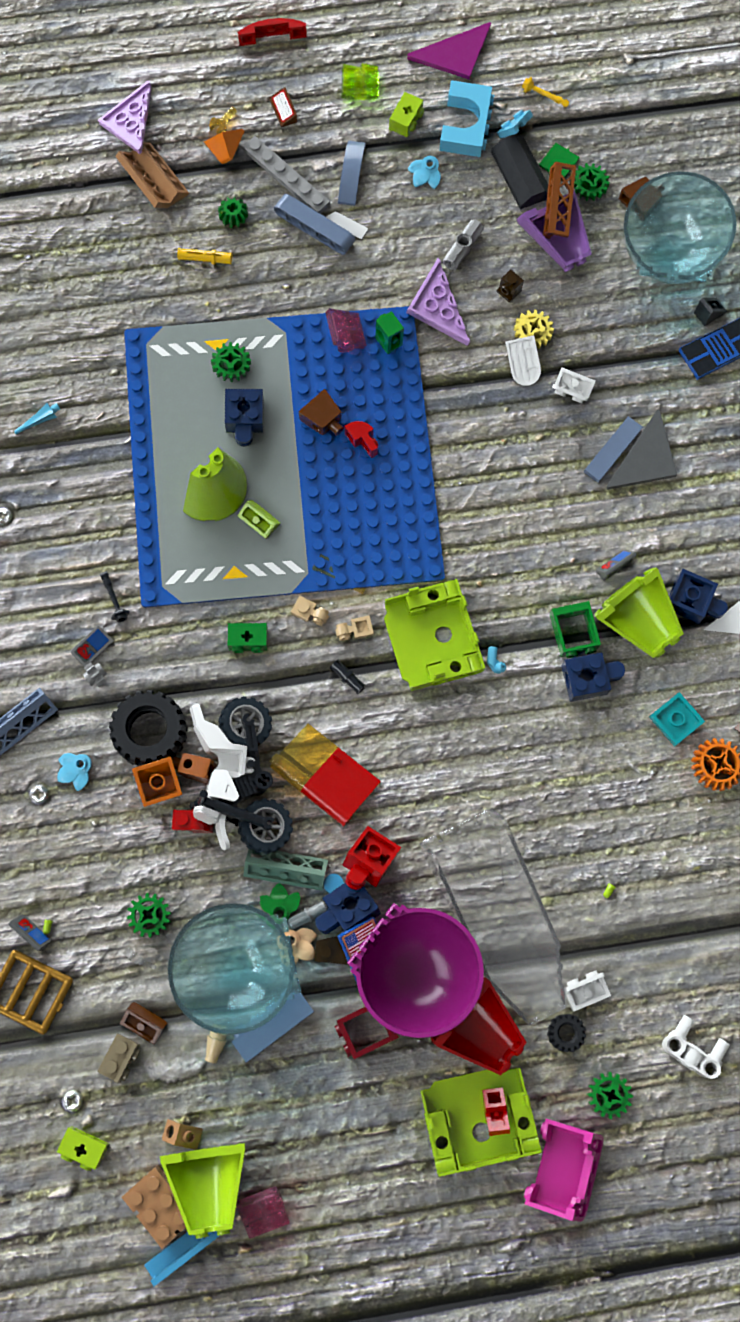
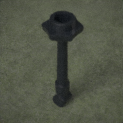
(120, 614)

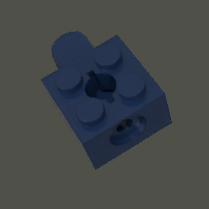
(244, 414)
(700, 595)
(590, 676)
(346, 909)

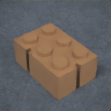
(156, 1206)

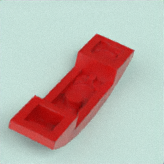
(272, 27)

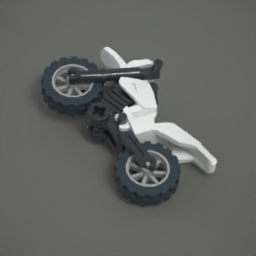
(239, 777)

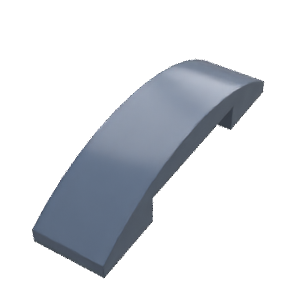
(351, 173)

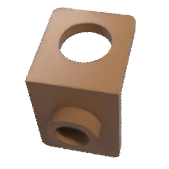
(183, 1135)

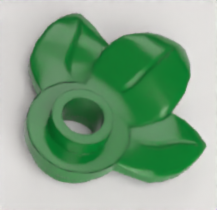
(280, 900)

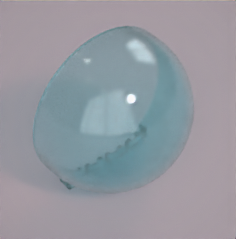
(679, 227)
(232, 968)

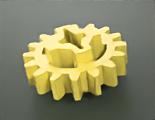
(526, 323)

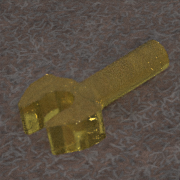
(222, 121)

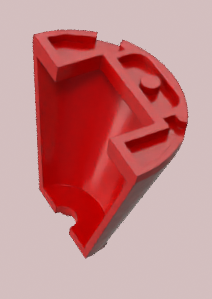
(486, 1035)

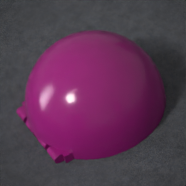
(419, 972)

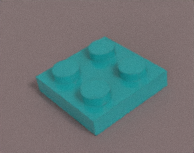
(676, 719)

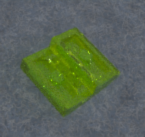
(359, 82)

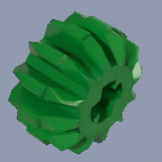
(233, 212)

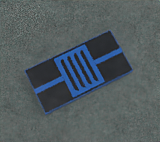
(713, 350)

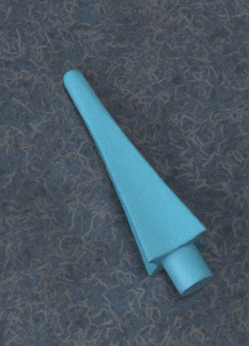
(44, 414)

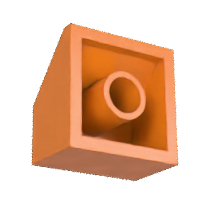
(157, 781)

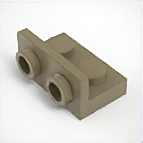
(118, 1058)

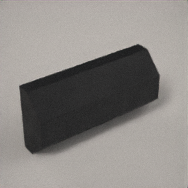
(520, 171)

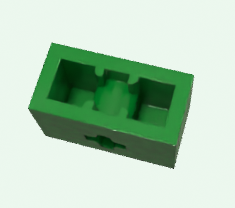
(239, 631)

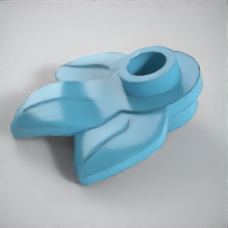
(424, 173)
(72, 771)

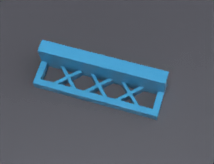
(176, 1255)

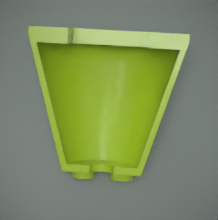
(216, 488)
(643, 614)
(206, 1186)

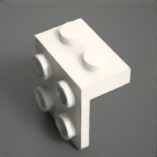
(573, 384)

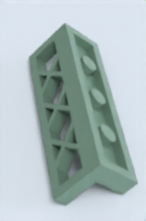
(284, 871)

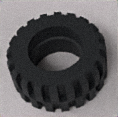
(137, 706)

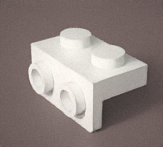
(586, 991)

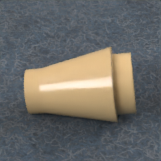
(215, 1045)

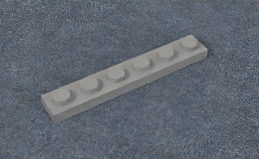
(285, 175)

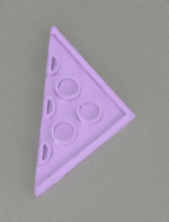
(129, 118)
(437, 305)

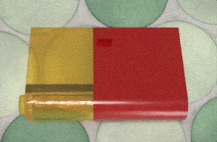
(324, 774)

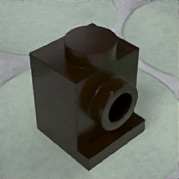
(510, 285)

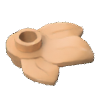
(301, 945)

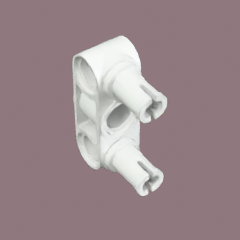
(692, 1056)

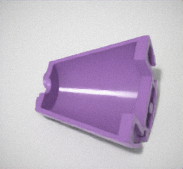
(562, 250)

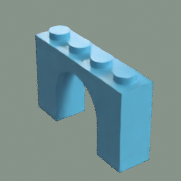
(468, 140)

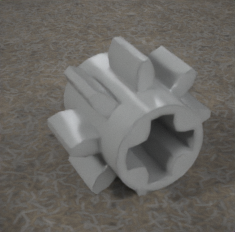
(94, 674)

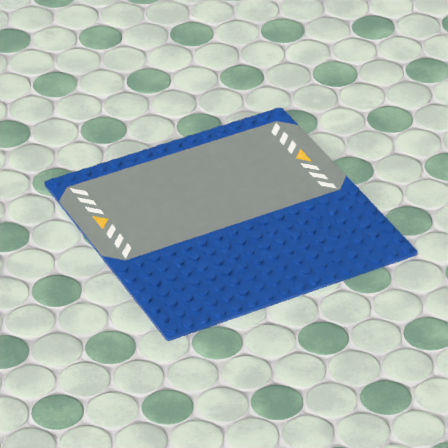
(330, 498)

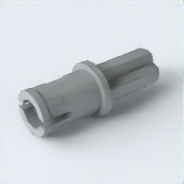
(306, 915)

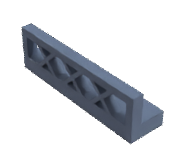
(18, 713)

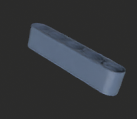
(314, 224)

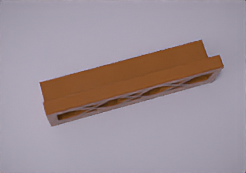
(553, 197)

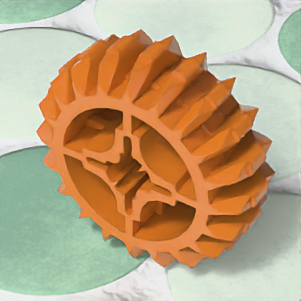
(710, 761)

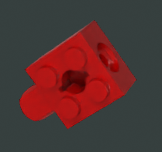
(369, 859)

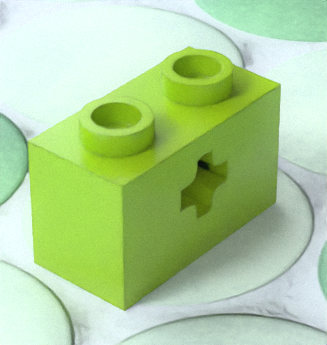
(406, 114)
(94, 1146)

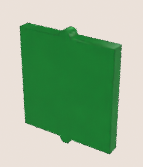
(558, 154)

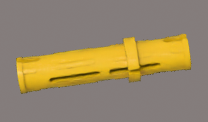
(205, 256)

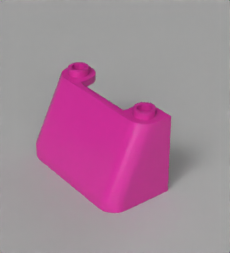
(565, 1171)

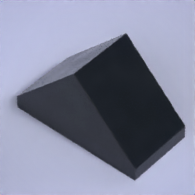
(709, 310)

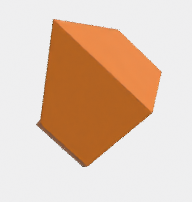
(225, 144)

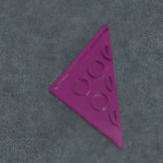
(455, 54)

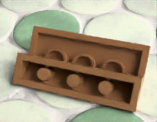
(153, 176)

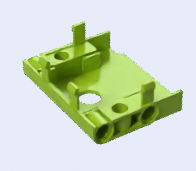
(412, 629)
(457, 1106)

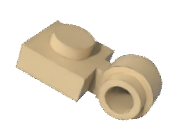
(305, 610)
(360, 627)

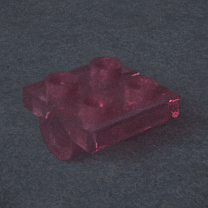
(345, 330)
(262, 1212)

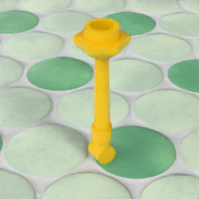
(528, 85)

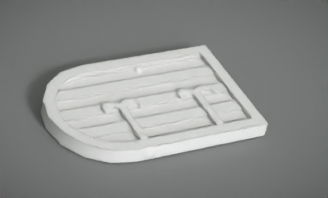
(524, 360)

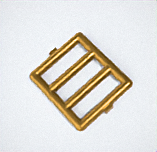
(50, 972)

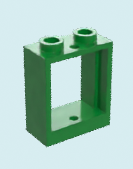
(570, 611)

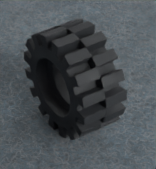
(579, 1033)

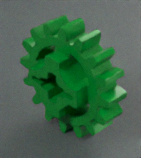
(592, 179)
(239, 364)
(142, 923)
(606, 1103)

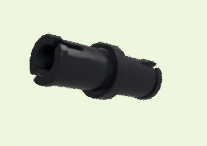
(347, 676)

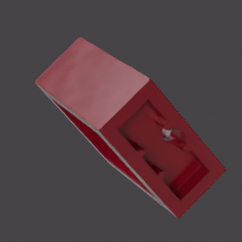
(349, 1048)

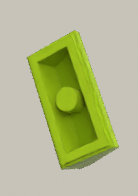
(258, 518)

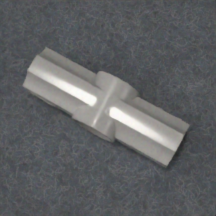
(467, 237)

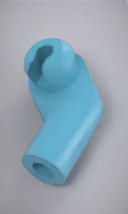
(493, 663)

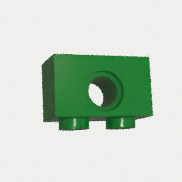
(389, 332)

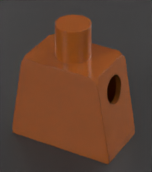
(194, 767)

